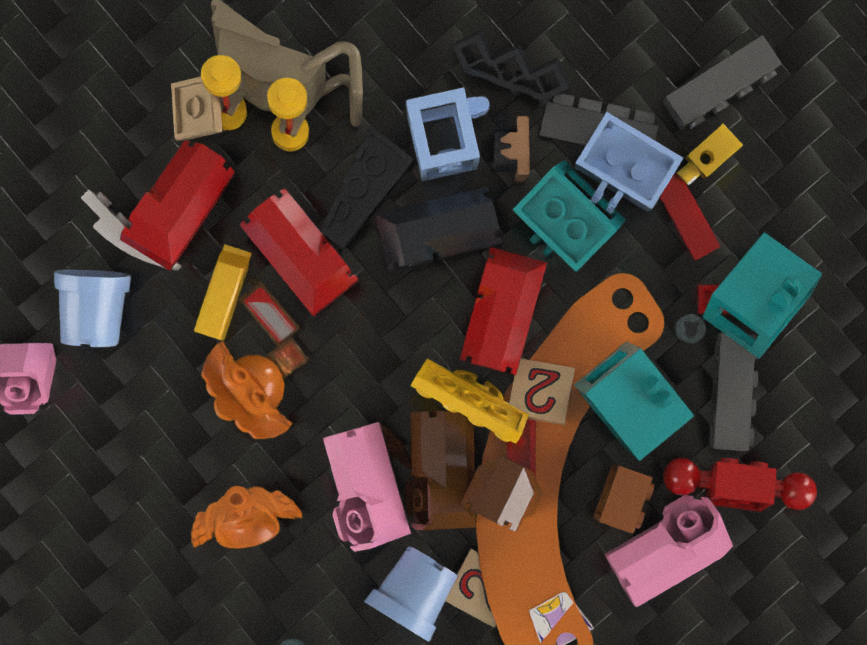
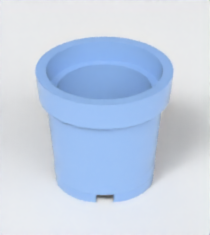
(91, 306)
(414, 592)

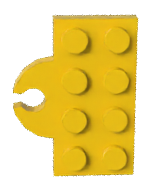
(478, 402)

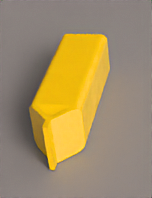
(223, 292)

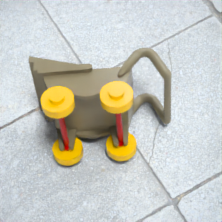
(273, 77)

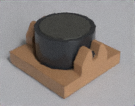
(512, 149)

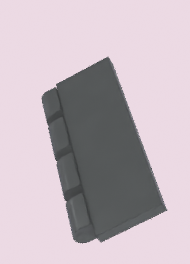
(578, 124)

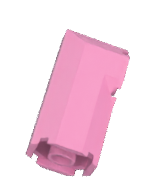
(25, 376)
(367, 488)
(671, 550)

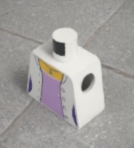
(549, 613)

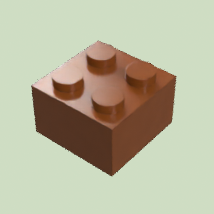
(624, 498)

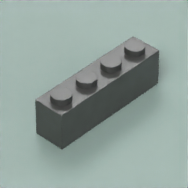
(722, 82)
(732, 396)

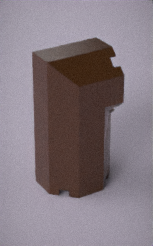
(441, 470)
(503, 492)

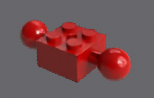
(740, 485)

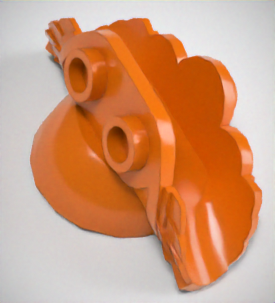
(246, 392)
(243, 518)

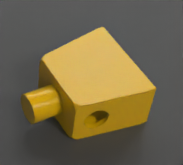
(718, 146)

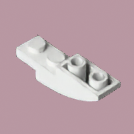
(111, 225)

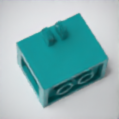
(567, 217)
(762, 294)
(633, 400)

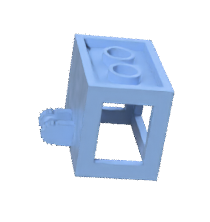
(449, 160)
(627, 164)

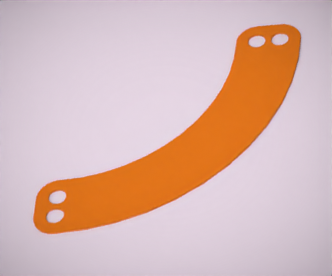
(527, 565)

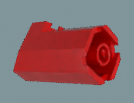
(177, 204)
(298, 252)
(504, 312)

